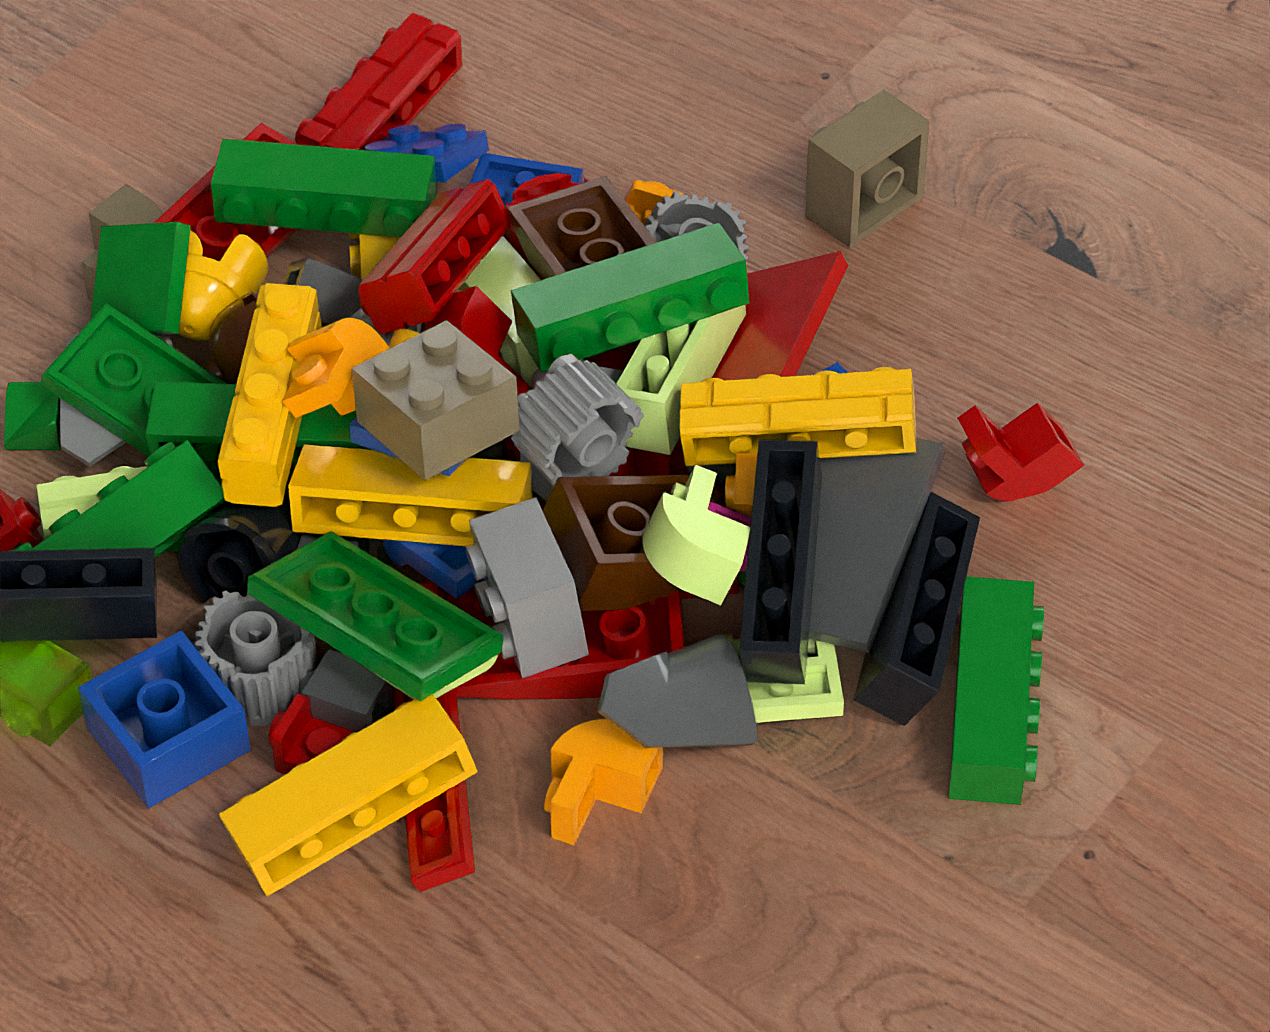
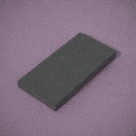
(863, 538)

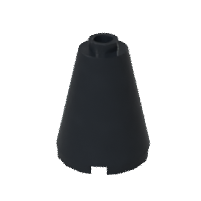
(235, 544)

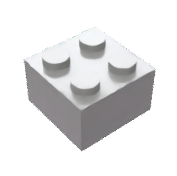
(526, 588)

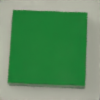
(143, 273)

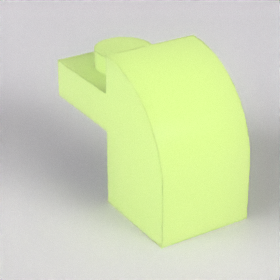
(694, 545)

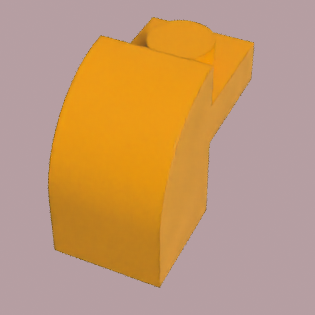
(326, 365)
(593, 765)

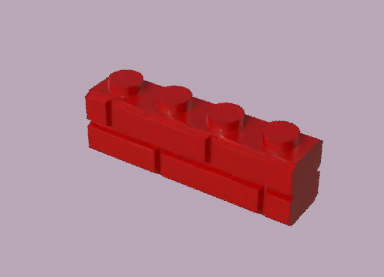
(386, 87)
(434, 257)

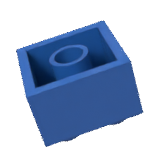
(165, 719)

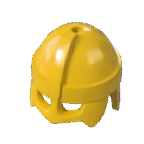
(216, 284)

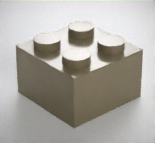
(866, 168)
(436, 399)

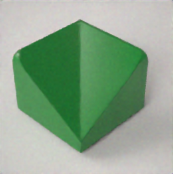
(31, 417)

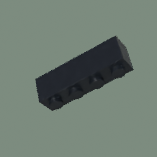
(781, 562)
(78, 594)
(921, 615)

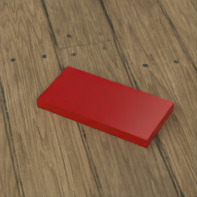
(782, 317)

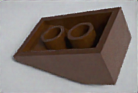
(576, 227)
(601, 536)

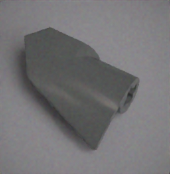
(683, 698)

